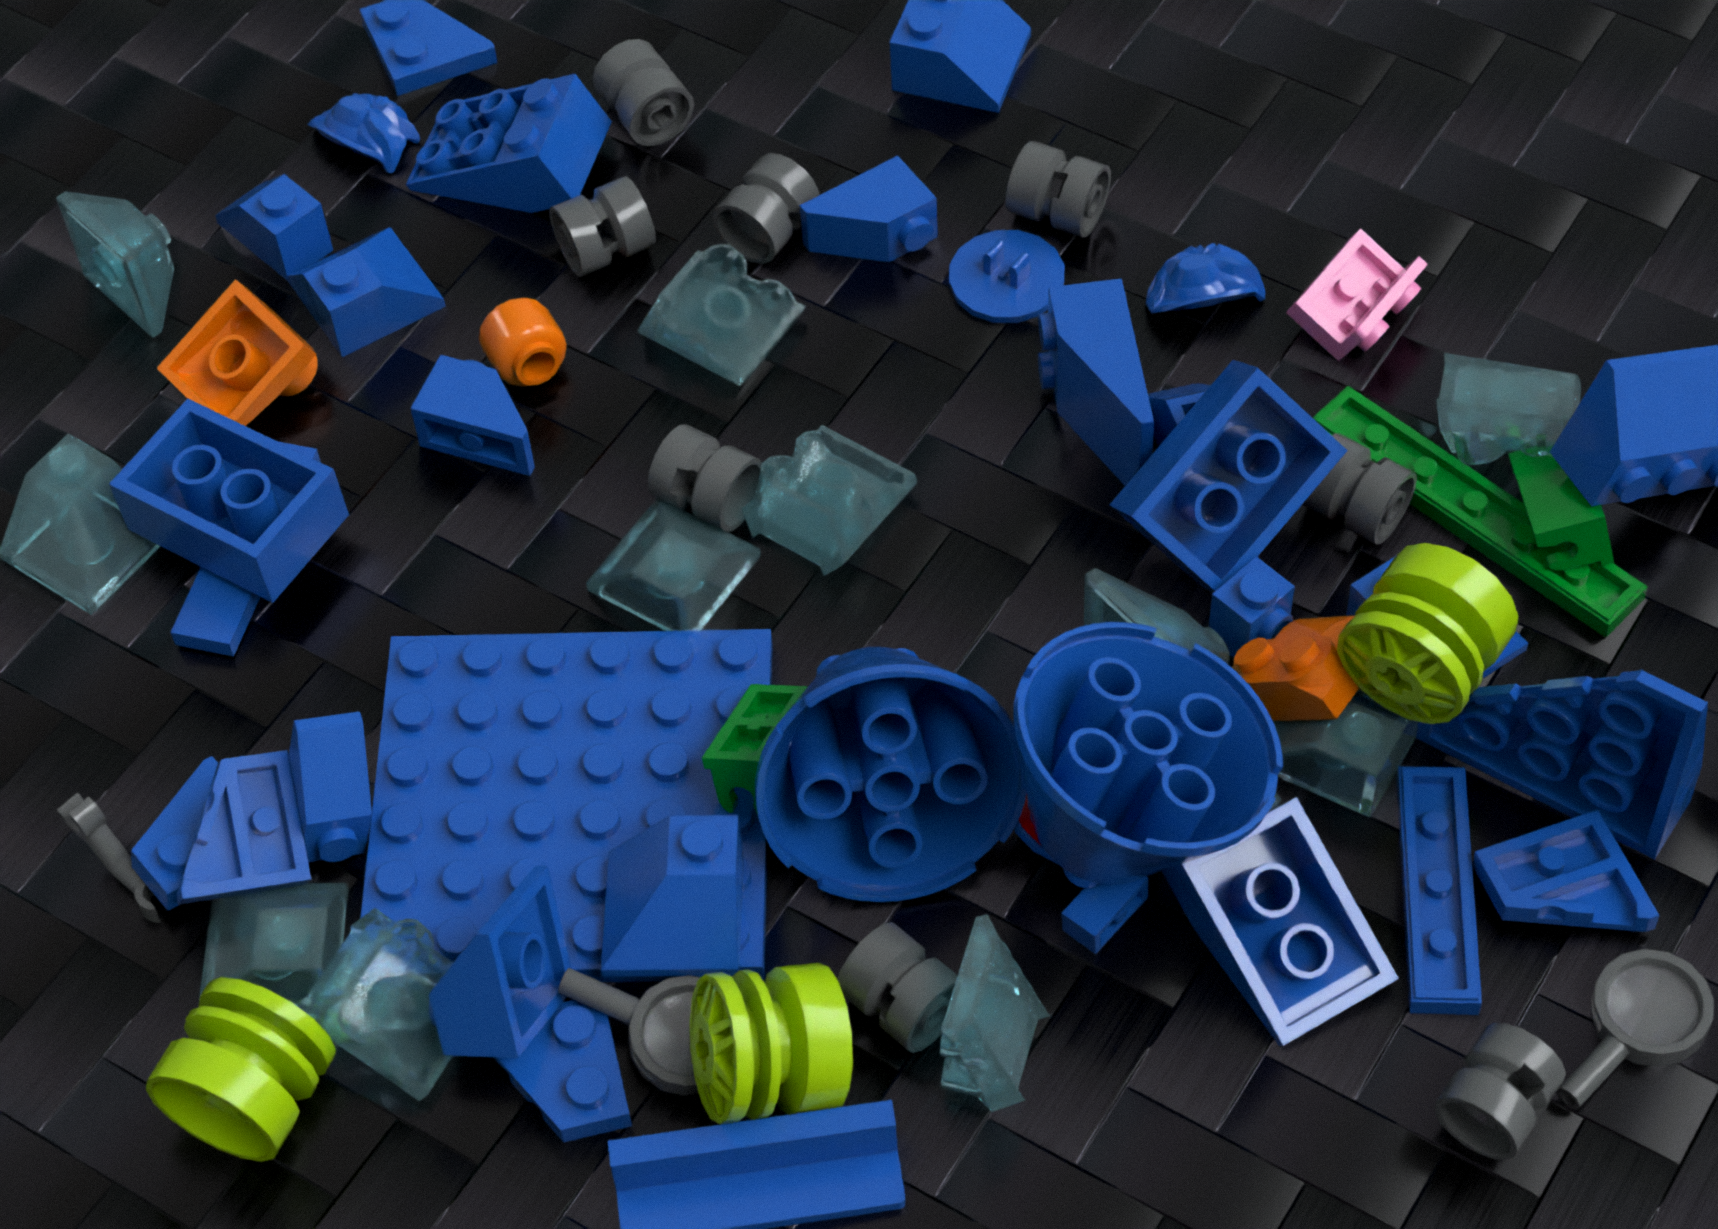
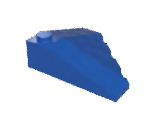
(1587, 747)

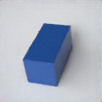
(1101, 911)

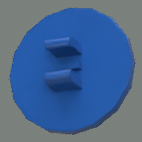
(1005, 275)

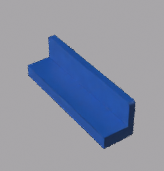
(761, 1171)

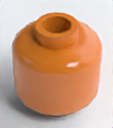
(522, 342)

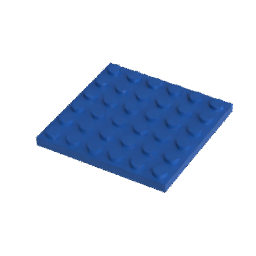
(550, 759)

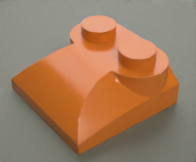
(240, 357)
(1299, 670)

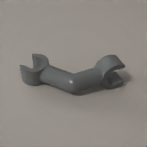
(90, 824)

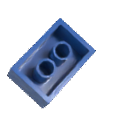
(1228, 476)
(230, 499)

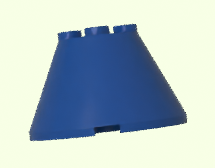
(1140, 753)
(889, 777)

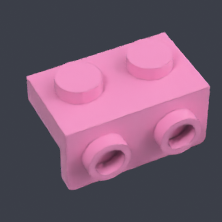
(1354, 294)

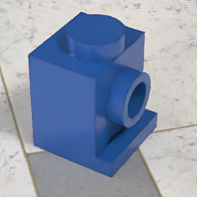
(1251, 605)

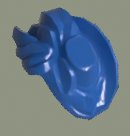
(368, 127)
(1203, 278)

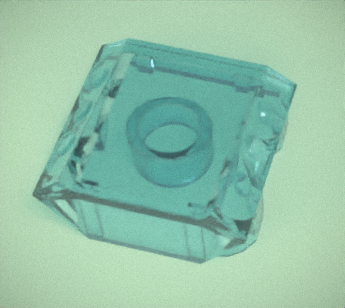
(721, 314)
(1503, 407)
(825, 497)
(378, 1000)
(989, 1022)

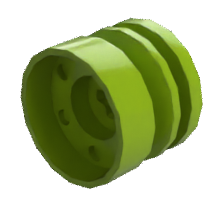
(1428, 633)
(770, 1042)
(241, 1069)

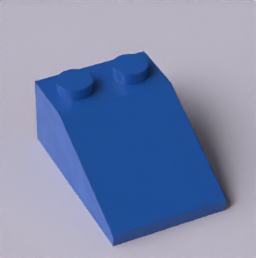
(1097, 372)
(1283, 924)

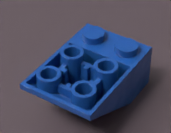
(514, 146)

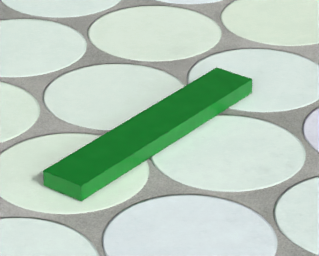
(1484, 515)

